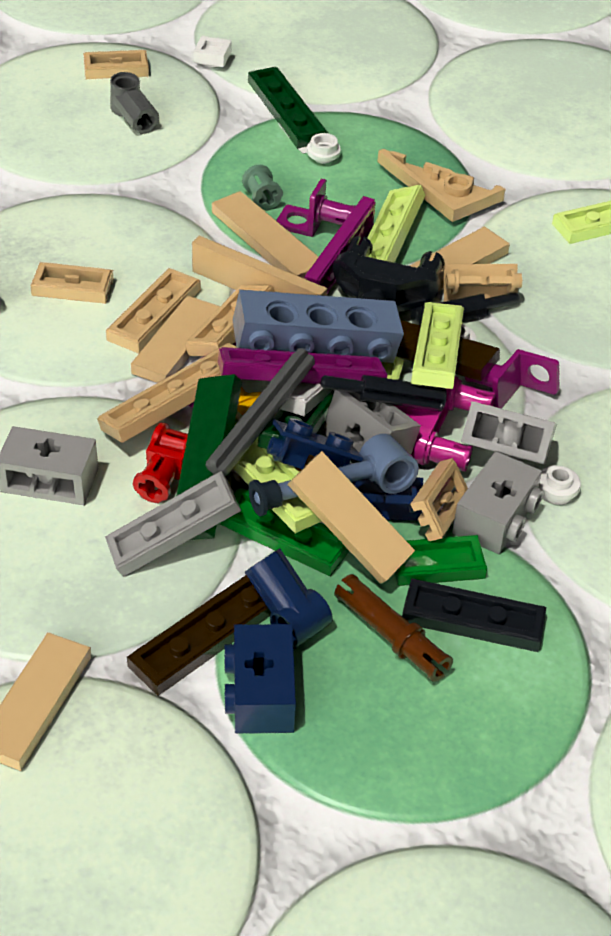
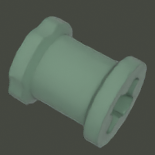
(257, 190)

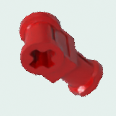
(163, 463)

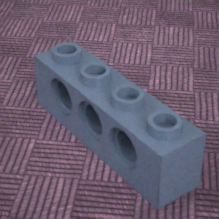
(317, 324)

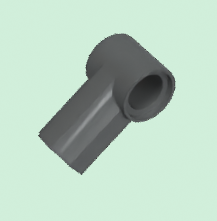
(131, 103)

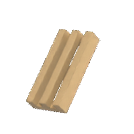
(107, 63)
(72, 282)
(435, 493)

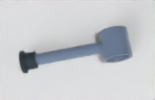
(383, 462)

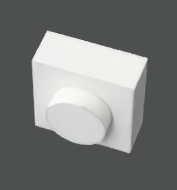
(212, 51)

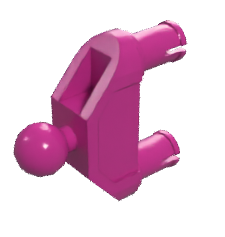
(428, 444)

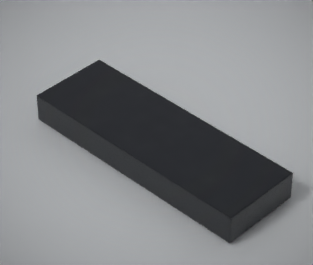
(474, 615)

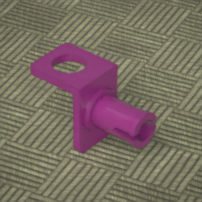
(319, 209)
(516, 372)

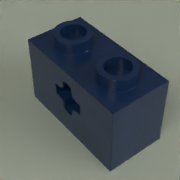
(262, 679)

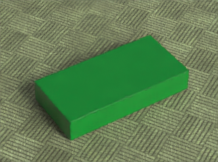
(443, 561)

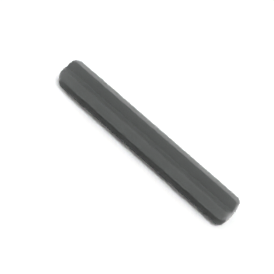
(260, 413)

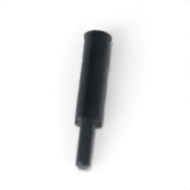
(474, 306)
(390, 391)

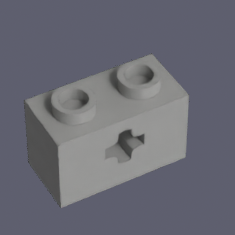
(365, 419)
(508, 432)
(48, 465)
(498, 502)

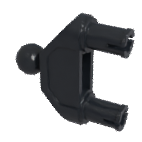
(384, 280)

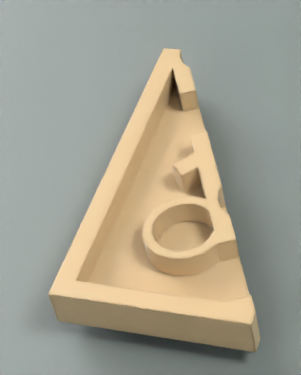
(443, 189)

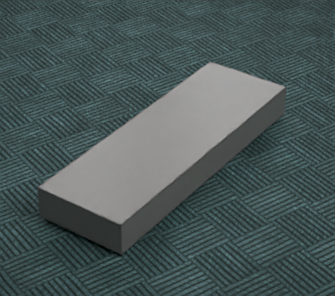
(172, 523)

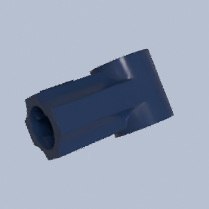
(289, 598)

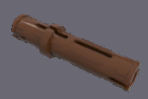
(406, 638)

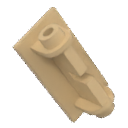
(475, 279)

